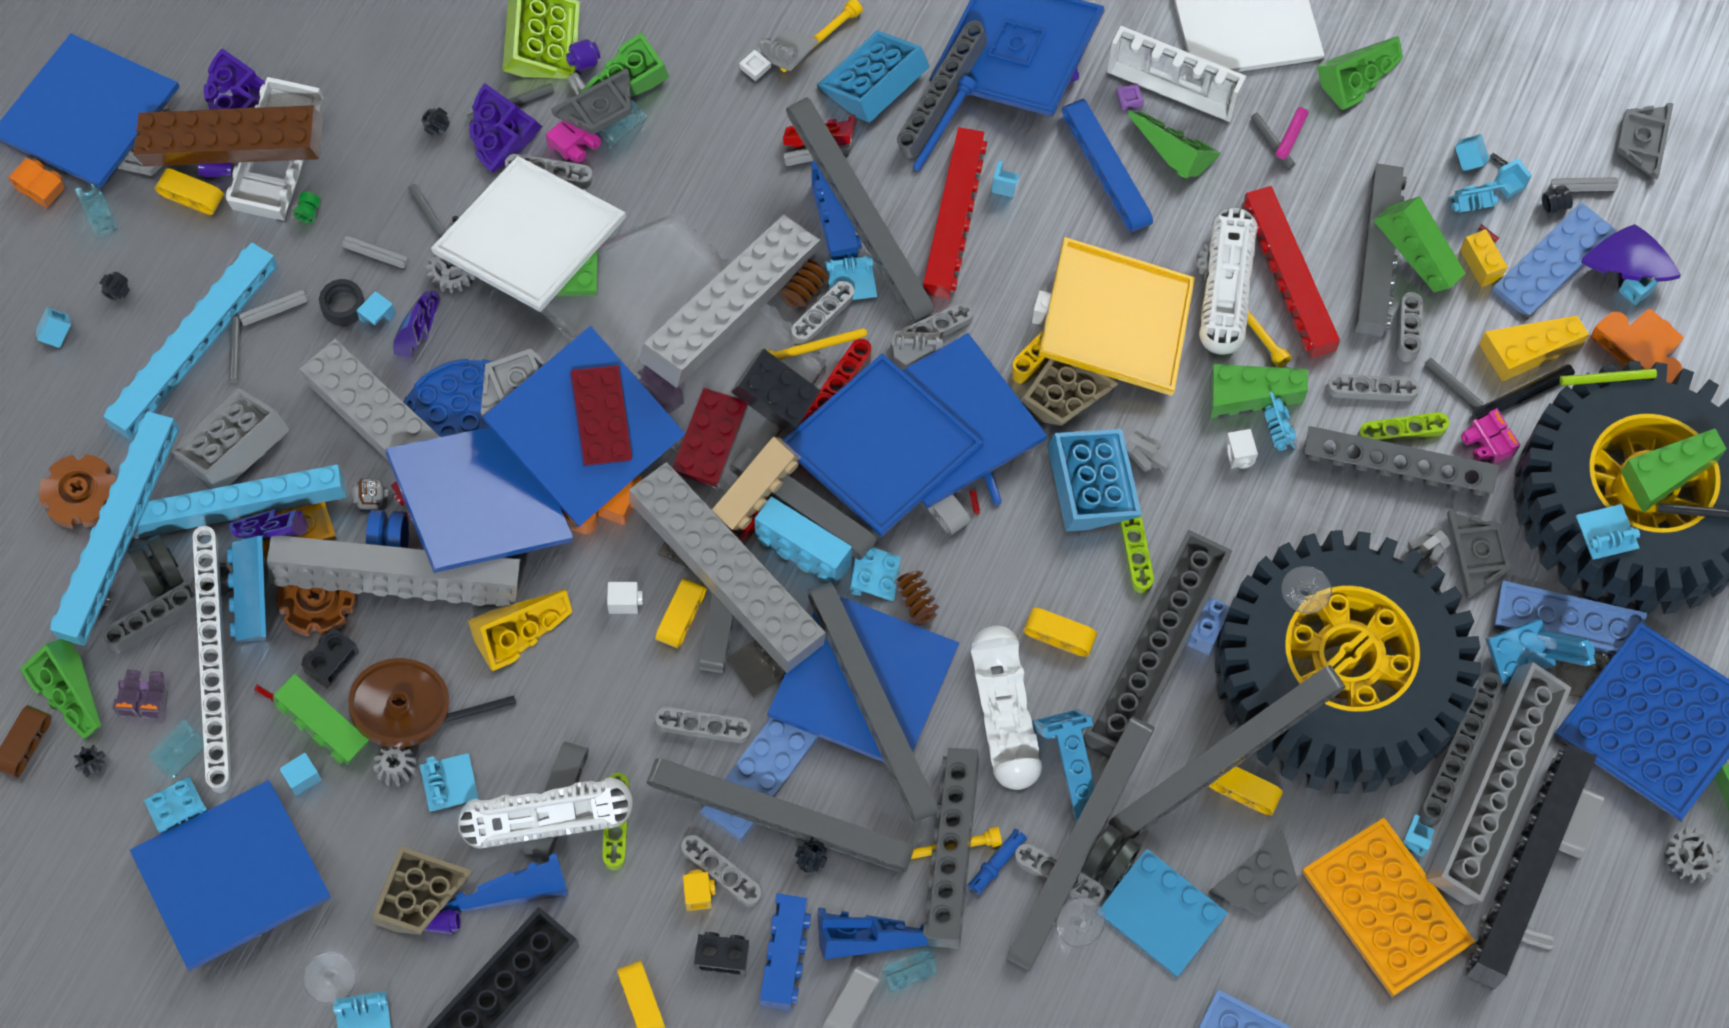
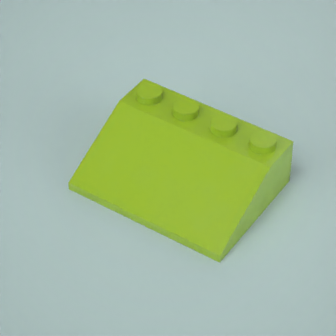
(540, 37)

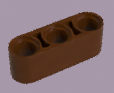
(23, 740)

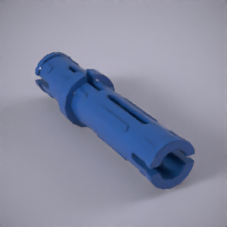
(996, 862)

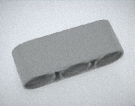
(1413, 318)
(950, 515)
(1582, 823)
(853, 999)

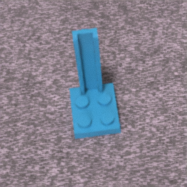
(1534, 644)
(1067, 730)

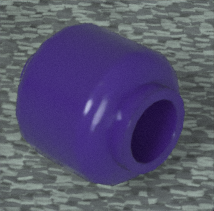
(583, 55)

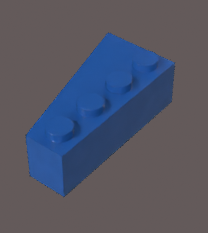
(836, 226)
(784, 952)

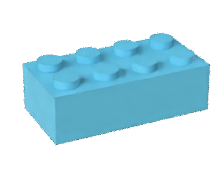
(802, 542)

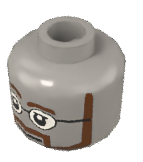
(369, 493)

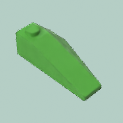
(642, 62)
(1354, 73)
(1180, 153)
(61, 678)

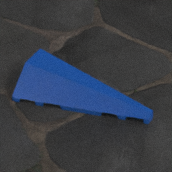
(522, 886)
(863, 935)

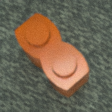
(37, 182)

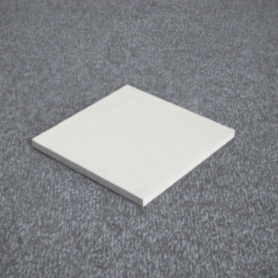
(1250, 32)
(528, 233)

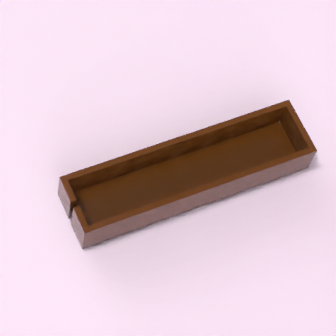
(228, 135)

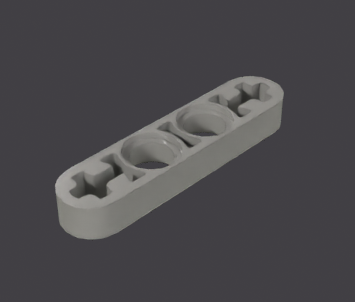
(552, 165)
(820, 312)
(930, 326)
(1373, 391)
(701, 729)
(1046, 858)
(721, 870)

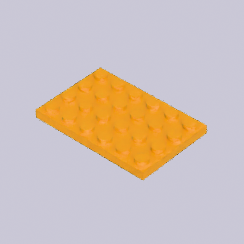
(1388, 907)

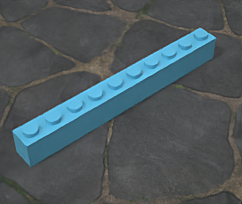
(190, 340)
(241, 500)
(114, 528)

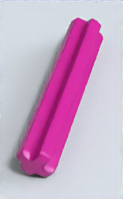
(1291, 133)

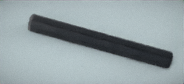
(1524, 392)

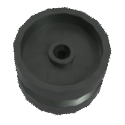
(156, 565)
(1114, 860)

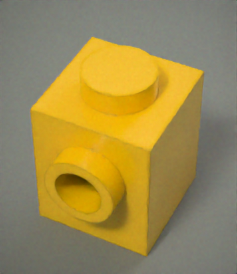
(698, 890)

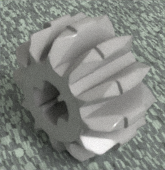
(398, 773)

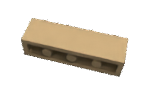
(756, 484)

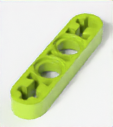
(1404, 431)
(1137, 548)
(621, 851)

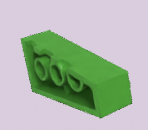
(1421, 243)
(1249, 387)
(1670, 467)
(319, 720)

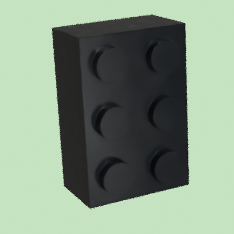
(775, 391)

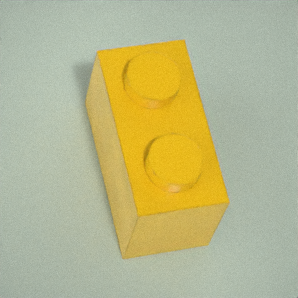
(1483, 258)

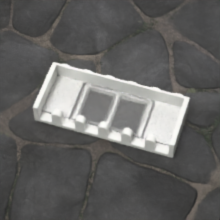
(1175, 73)
(269, 185)

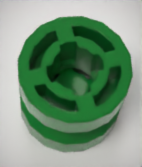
(307, 207)

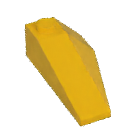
(513, 628)

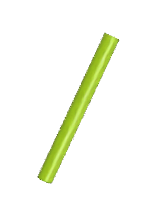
(1608, 377)

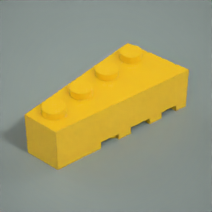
(1531, 345)

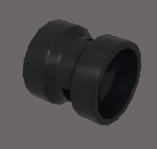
(1557, 200)

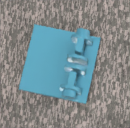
(1472, 196)
(855, 271)
(1277, 419)
(1608, 532)
(876, 574)
(448, 781)
(175, 805)
(363, 1011)

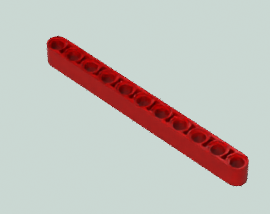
(837, 378)

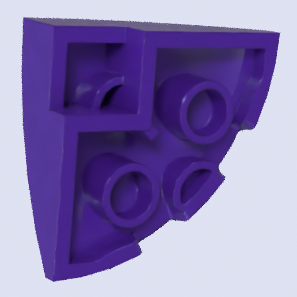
(231, 83)
(499, 128)
(1632, 254)
(416, 324)
(269, 525)

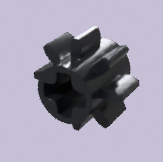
(435, 121)
(114, 286)
(88, 754)
(811, 856)

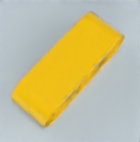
(189, 191)
(1029, 361)
(680, 613)
(1060, 632)
(1249, 790)
(640, 996)

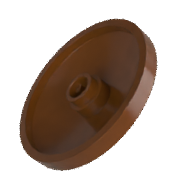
(398, 702)

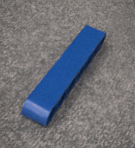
(1107, 165)

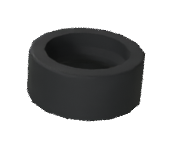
(333, 288)

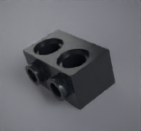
(335, 661)
(720, 961)

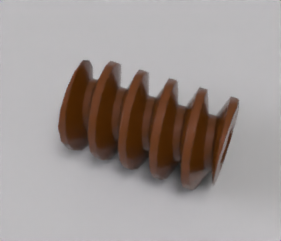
(804, 284)
(916, 597)

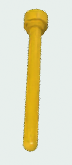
(851, 9)
(819, 344)
(1279, 356)
(990, 838)

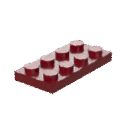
(600, 415)
(710, 437)

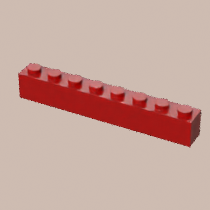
(953, 213)
(1291, 273)

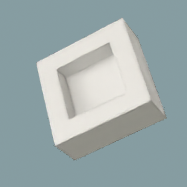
(755, 65)

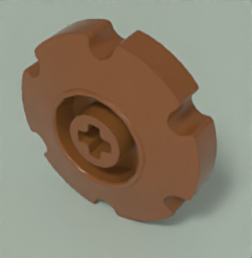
(76, 490)
(312, 615)

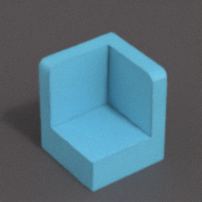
(1472, 152)
(1515, 177)
(1004, 181)
(1637, 290)
(375, 308)
(53, 327)
(300, 774)
(1418, 837)

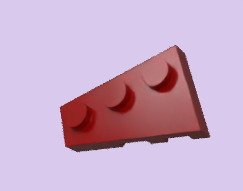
(841, 132)

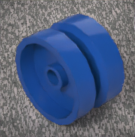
(388, 532)

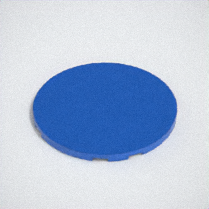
(450, 397)

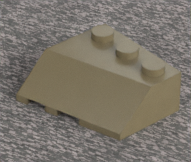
(1064, 392)
(416, 891)

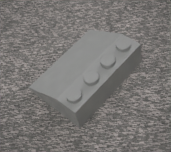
(230, 439)

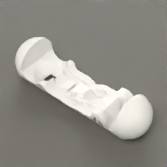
(1228, 282)
(1004, 704)
(550, 814)

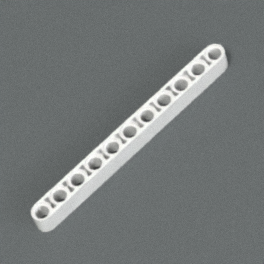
(216, 669)

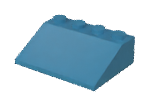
(874, 75)
(1093, 478)
(248, 590)
(1162, 913)

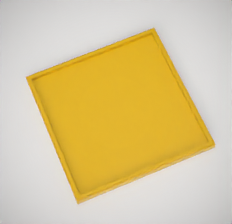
(1117, 316)

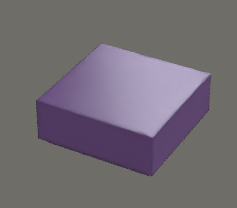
(1129, 97)

